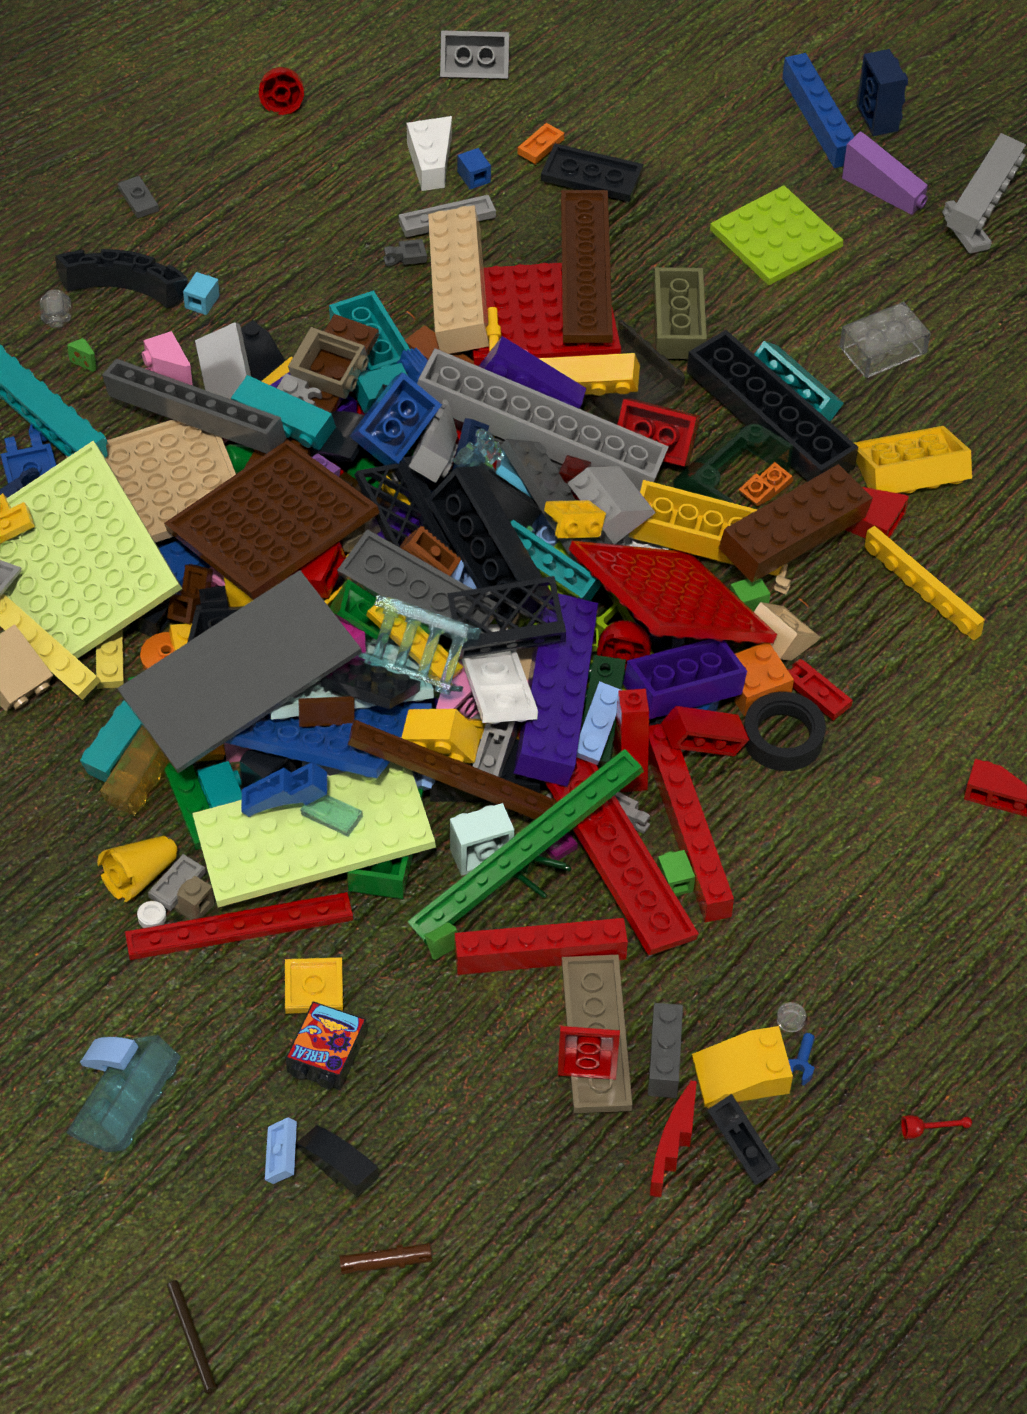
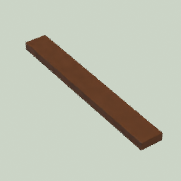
(448, 770)

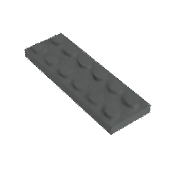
(541, 480)
(395, 573)

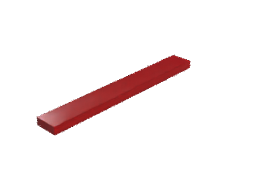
(238, 926)

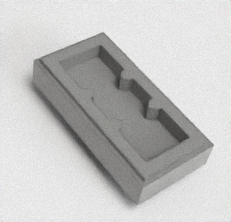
(167, 887)

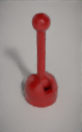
(913, 1126)

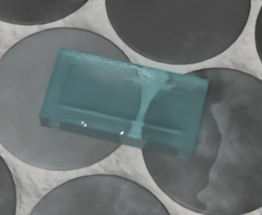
(333, 814)

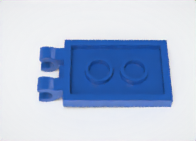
(36, 456)

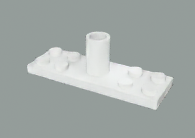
(500, 686)

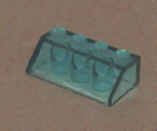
(125, 1096)

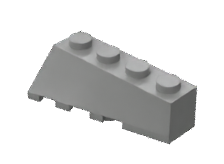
(436, 445)

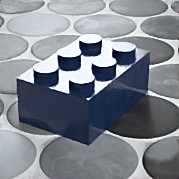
(881, 92)

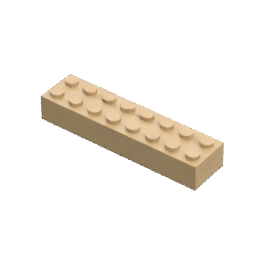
(458, 280)

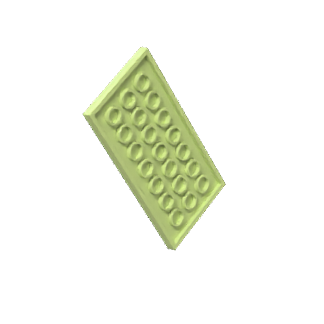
(286, 849)

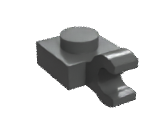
(408, 251)

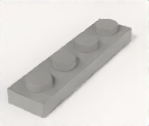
(418, 223)

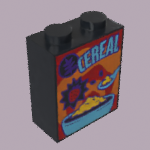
(326, 1046)

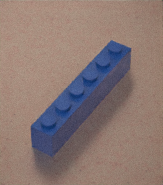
(817, 107)

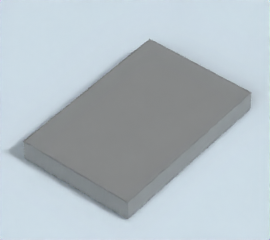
(223, 360)

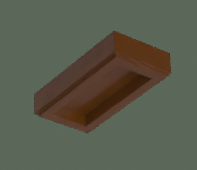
(326, 711)

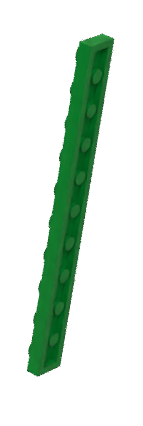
(527, 844)

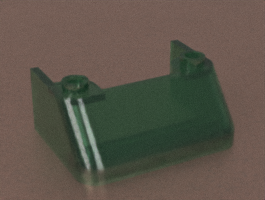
(704, 473)

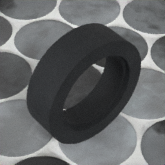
(513, 501)
(784, 704)

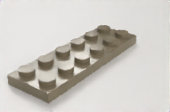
(596, 1001)

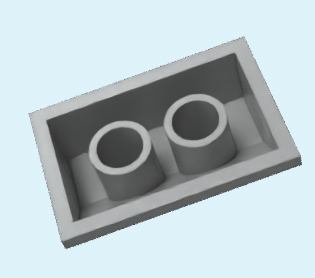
(474, 54)
(616, 496)

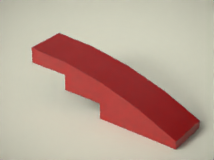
(675, 1134)

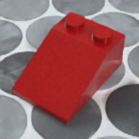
(588, 1052)

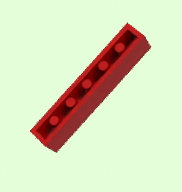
(537, 945)

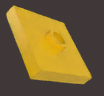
(312, 981)

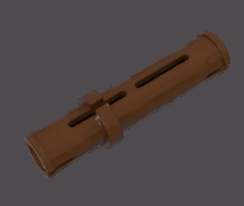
(386, 1258)

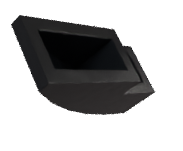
(338, 1159)

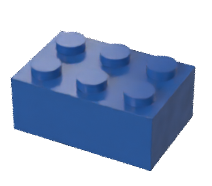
(395, 420)

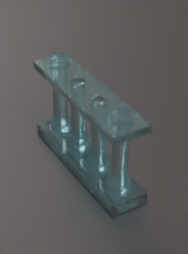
(437, 625)

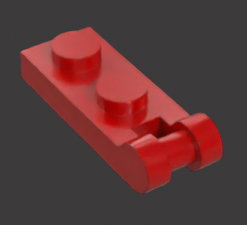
(819, 690)

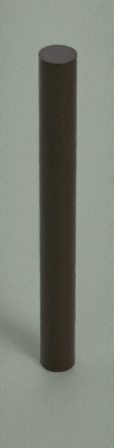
(192, 1337)

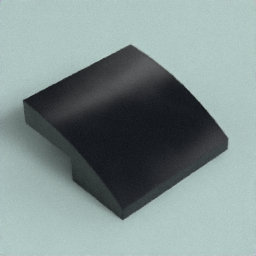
(339, 444)

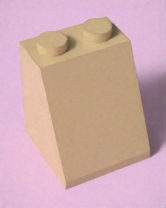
(20, 670)

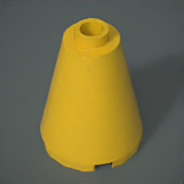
(135, 865)

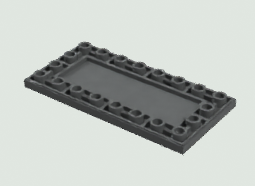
(239, 671)

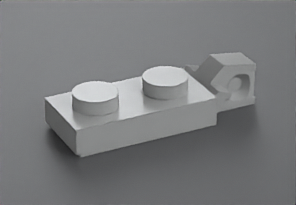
(977, 243)

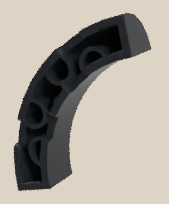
(121, 270)

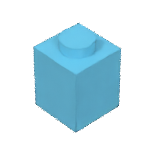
(201, 293)

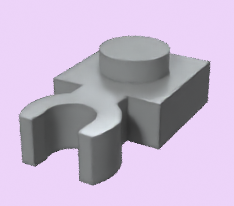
(299, 389)

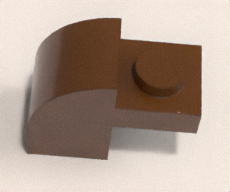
(184, 602)

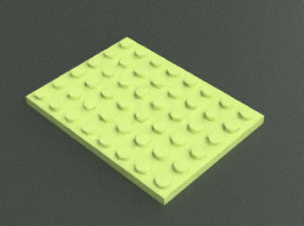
(88, 557)

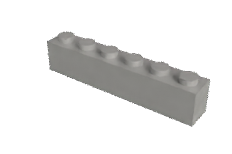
(987, 186)

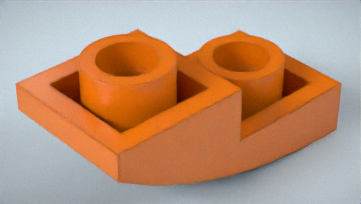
(767, 485)

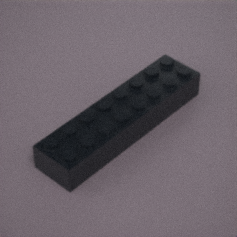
(763, 398)

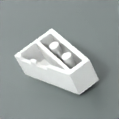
(430, 150)

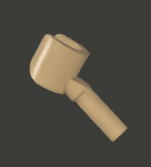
(782, 584)

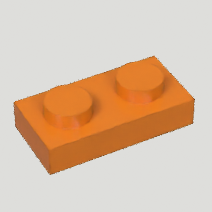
(540, 143)

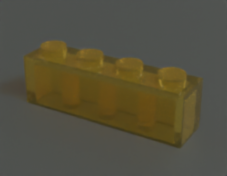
(135, 774)

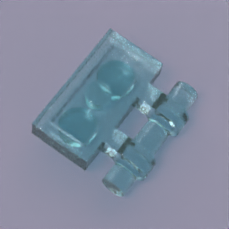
(473, 455)

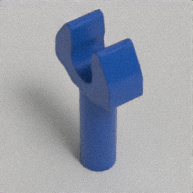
(801, 1062)

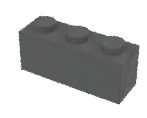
(665, 1050)

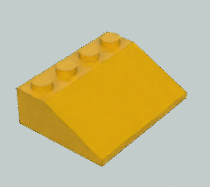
(914, 460)

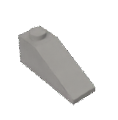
(496, 746)

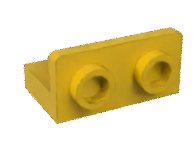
(576, 518)

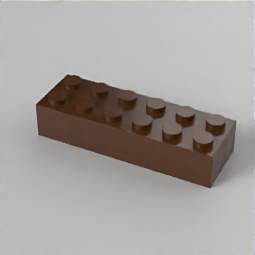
(795, 523)

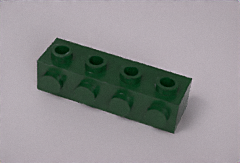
(611, 672)

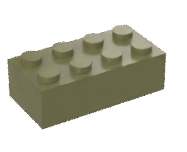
(678, 311)

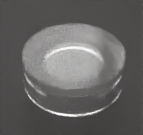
(791, 1017)

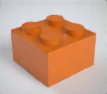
(764, 675)

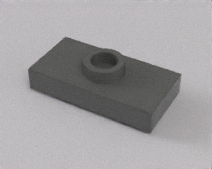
(138, 197)

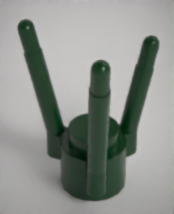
(528, 868)

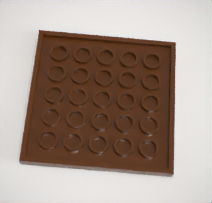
(271, 519)

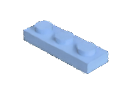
(598, 723)

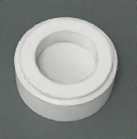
(151, 914)

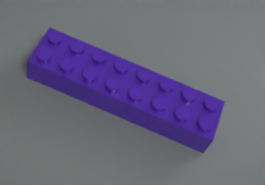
(558, 686)

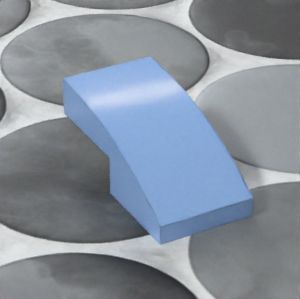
(109, 1052)

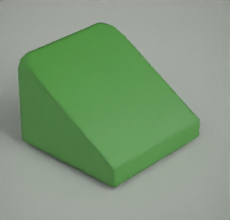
(441, 940)

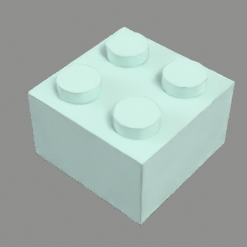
(478, 835)

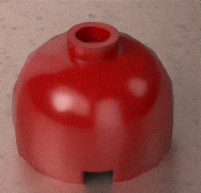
(281, 90)
(624, 641)

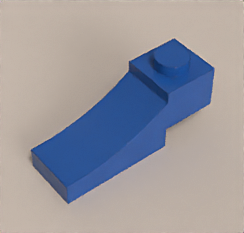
(285, 788)

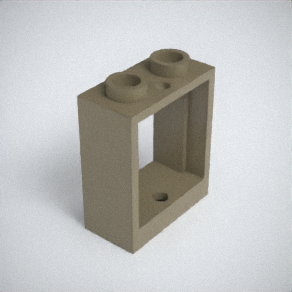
(309, 349)

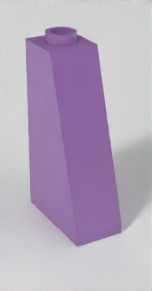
(882, 175)

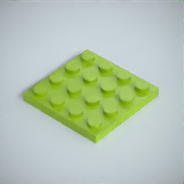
(776, 235)

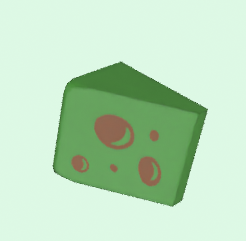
(82, 354)

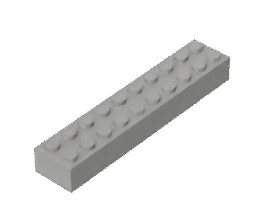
(532, 416)

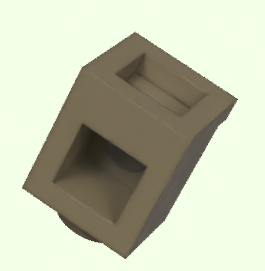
(191, 895)

